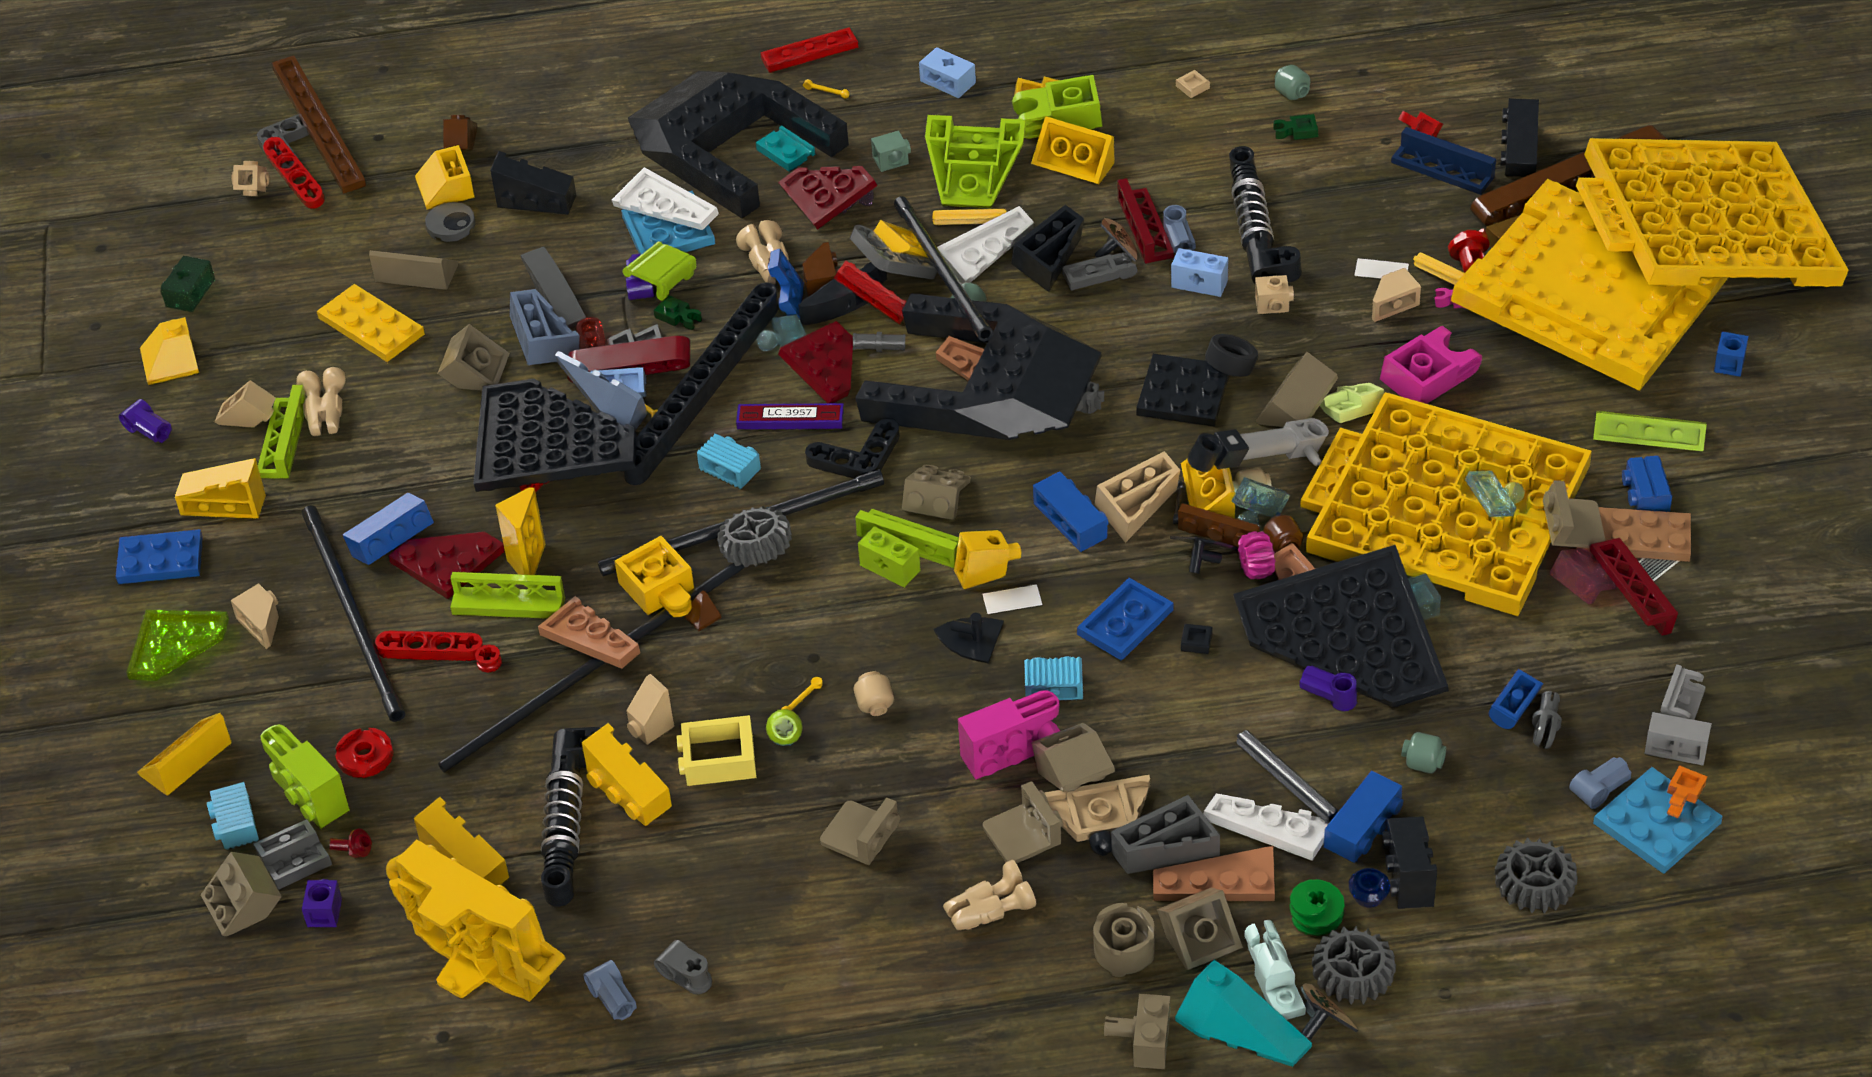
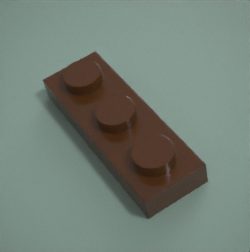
(1213, 525)

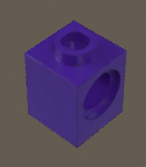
(322, 903)

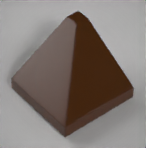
(702, 612)

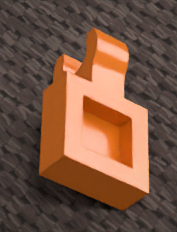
(1684, 787)

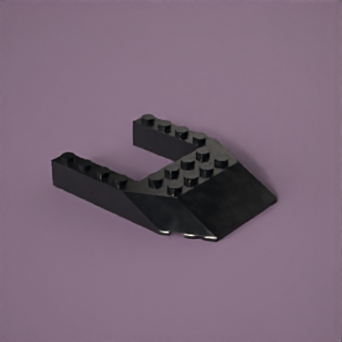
(711, 109)
(1022, 383)

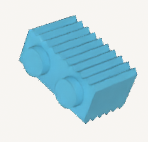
(728, 460)
(1056, 675)
(233, 816)

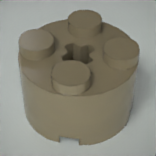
(1124, 939)

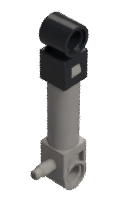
(1230, 448)

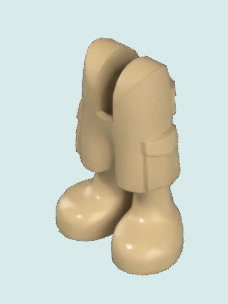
(760, 254)
(322, 408)
(982, 902)

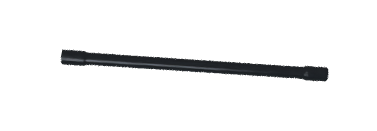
(977, 322)
(859, 484)
(389, 698)

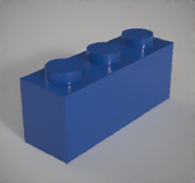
(1070, 511)
(388, 528)
(1363, 817)

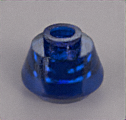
(1369, 887)

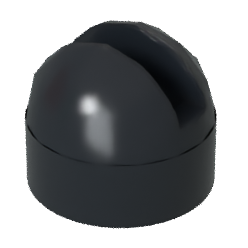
(1101, 843)

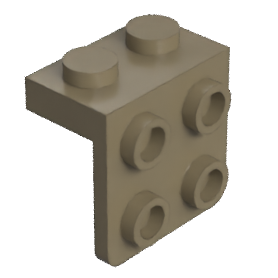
(934, 491)
(1571, 520)
(1026, 828)
(861, 830)

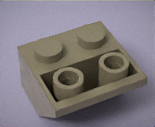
(1072, 757)
(240, 893)

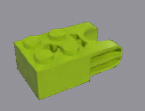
(1065, 100)
(305, 776)

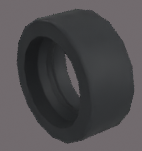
(1231, 355)

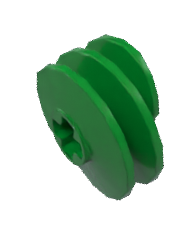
(1316, 907)

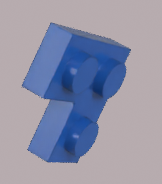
(789, 281)

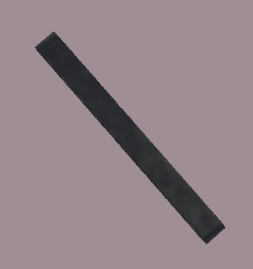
(702, 381)

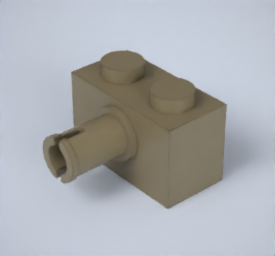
(1147, 1029)

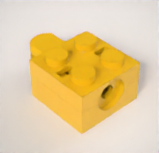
(657, 578)

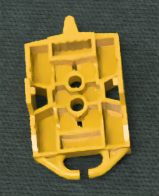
(472, 924)

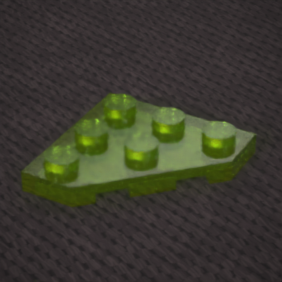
(172, 639)

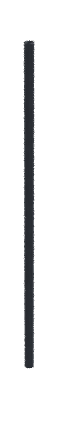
(575, 676)

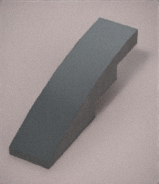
(552, 285)

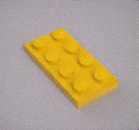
(370, 322)

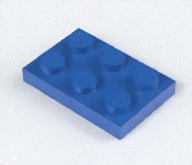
(159, 556)
(1125, 618)

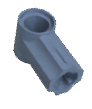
(1178, 228)
(1596, 785)
(608, 985)

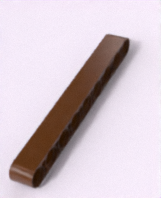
(1510, 199)

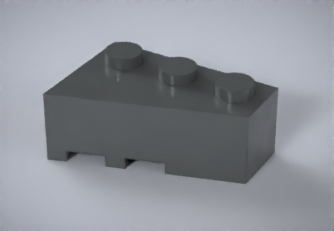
(1165, 838)

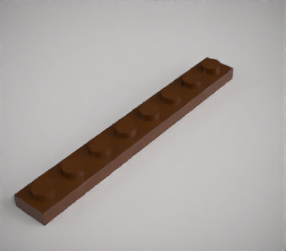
(318, 124)

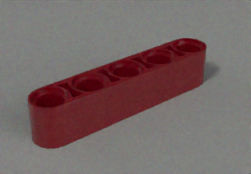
(652, 355)

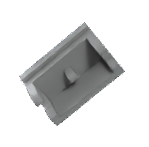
(1683, 695)
(1677, 738)

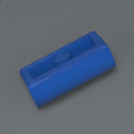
(1514, 699)

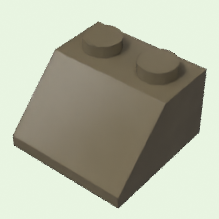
(473, 360)
(1200, 927)

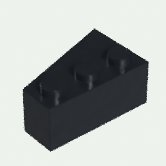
(1520, 137)
(1410, 862)

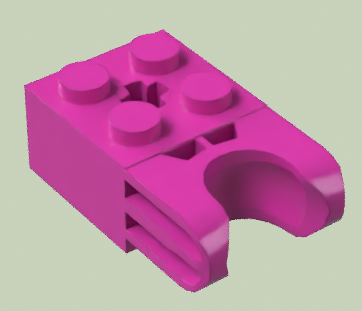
(1427, 367)
(1005, 732)

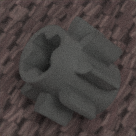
(1091, 399)

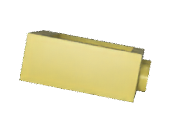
(717, 769)

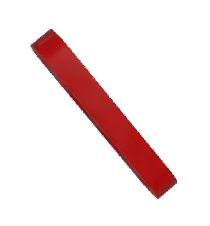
(293, 172)
(429, 649)

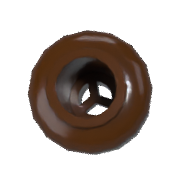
(1283, 531)

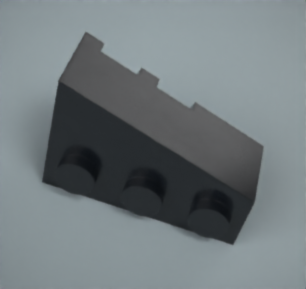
(531, 188)
(1048, 247)

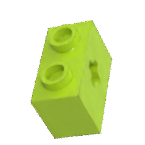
(889, 556)

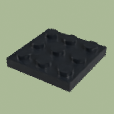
(1182, 390)

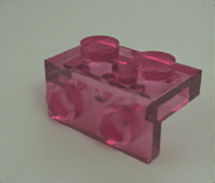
(1581, 574)

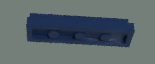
(1448, 158)

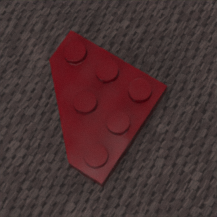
(826, 191)
(823, 360)
(435, 558)

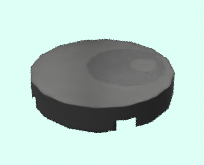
(450, 221)

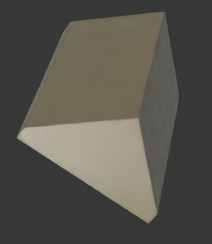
(412, 269)
(1299, 393)

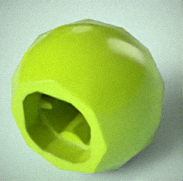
(784, 727)

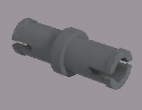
(879, 341)

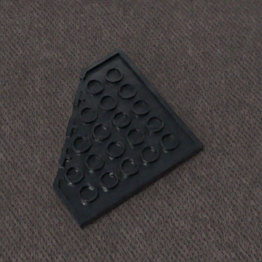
(543, 437)
(1351, 621)

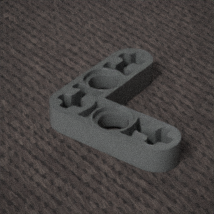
(279, 130)
(890, 261)

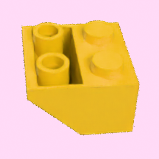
(444, 178)

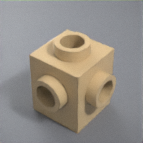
(242, 178)
(1273, 294)

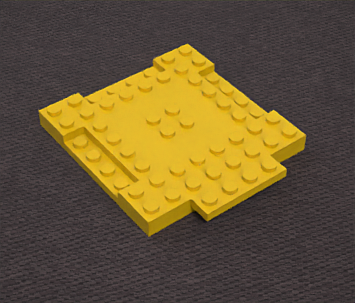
(1707, 211)
(1574, 296)
(1409, 490)

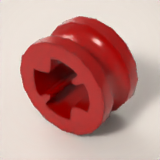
(488, 665)

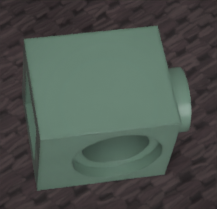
(890, 151)

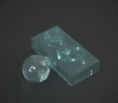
(786, 331)
(1492, 496)
(1259, 499)

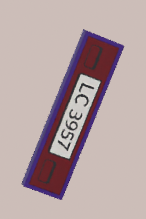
(790, 416)

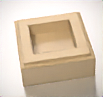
(1192, 84)

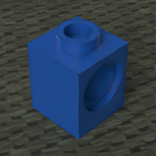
(1731, 354)

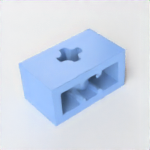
(947, 72)
(1199, 272)

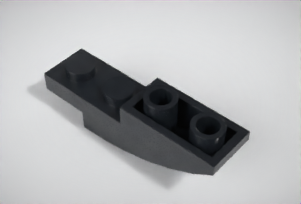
(835, 299)

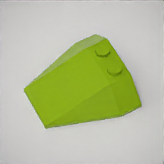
(970, 160)

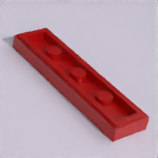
(809, 49)

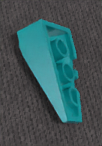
(1231, 1011)

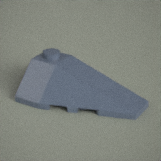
(604, 396)

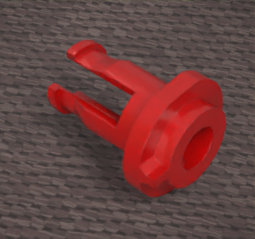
(1468, 247)

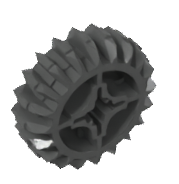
(754, 536)
(1536, 885)
(1353, 965)

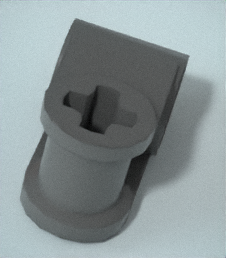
(684, 967)

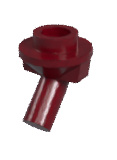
(358, 844)

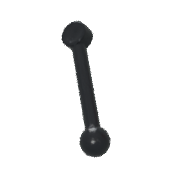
(1181, 486)

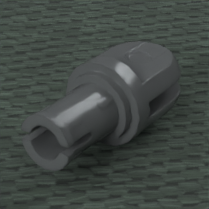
(1547, 720)

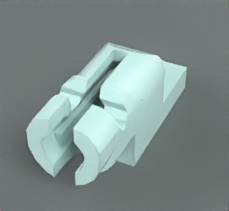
(1274, 971)

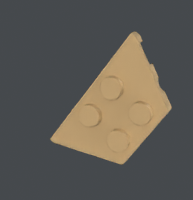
(1100, 805)

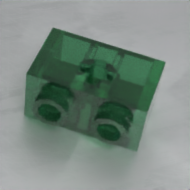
(187, 283)

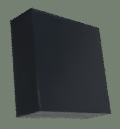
(1196, 638)

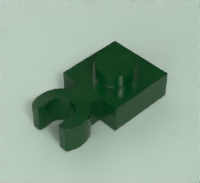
(1299, 126)
(674, 311)

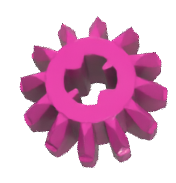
(1256, 555)

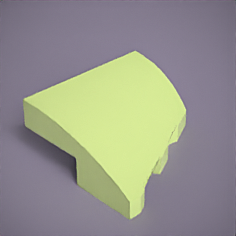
(1352, 401)

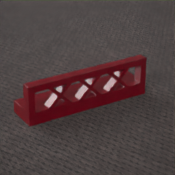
(1140, 226)
(1635, 584)

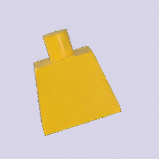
(983, 557)

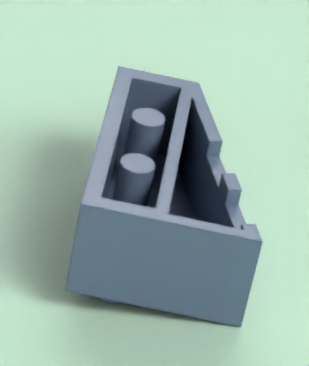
(539, 328)

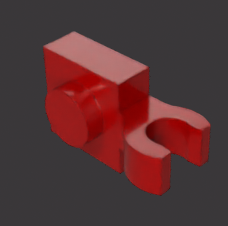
(1422, 123)

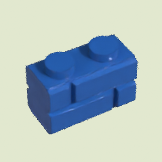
(1647, 484)

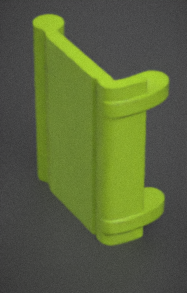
(662, 267)

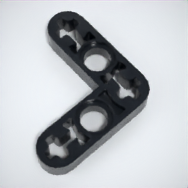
(823, 455)

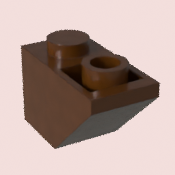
(459, 131)
(819, 268)

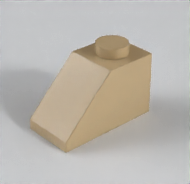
(1395, 294)
(246, 407)
(257, 613)
(650, 711)

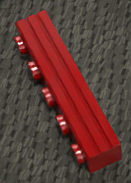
(871, 291)

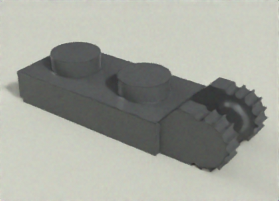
(1099, 270)

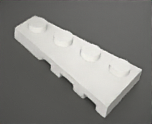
(664, 200)
(982, 246)
(1286, 830)

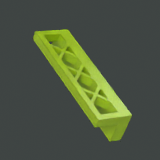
(1650, 431)
(287, 438)
(931, 543)
(508, 599)

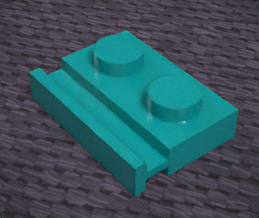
(785, 148)

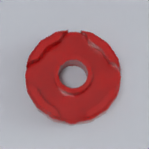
(368, 764)

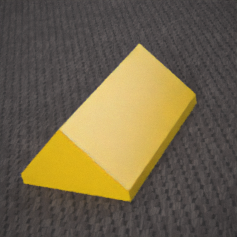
(1074, 150)
(1210, 489)
(521, 531)
(187, 754)

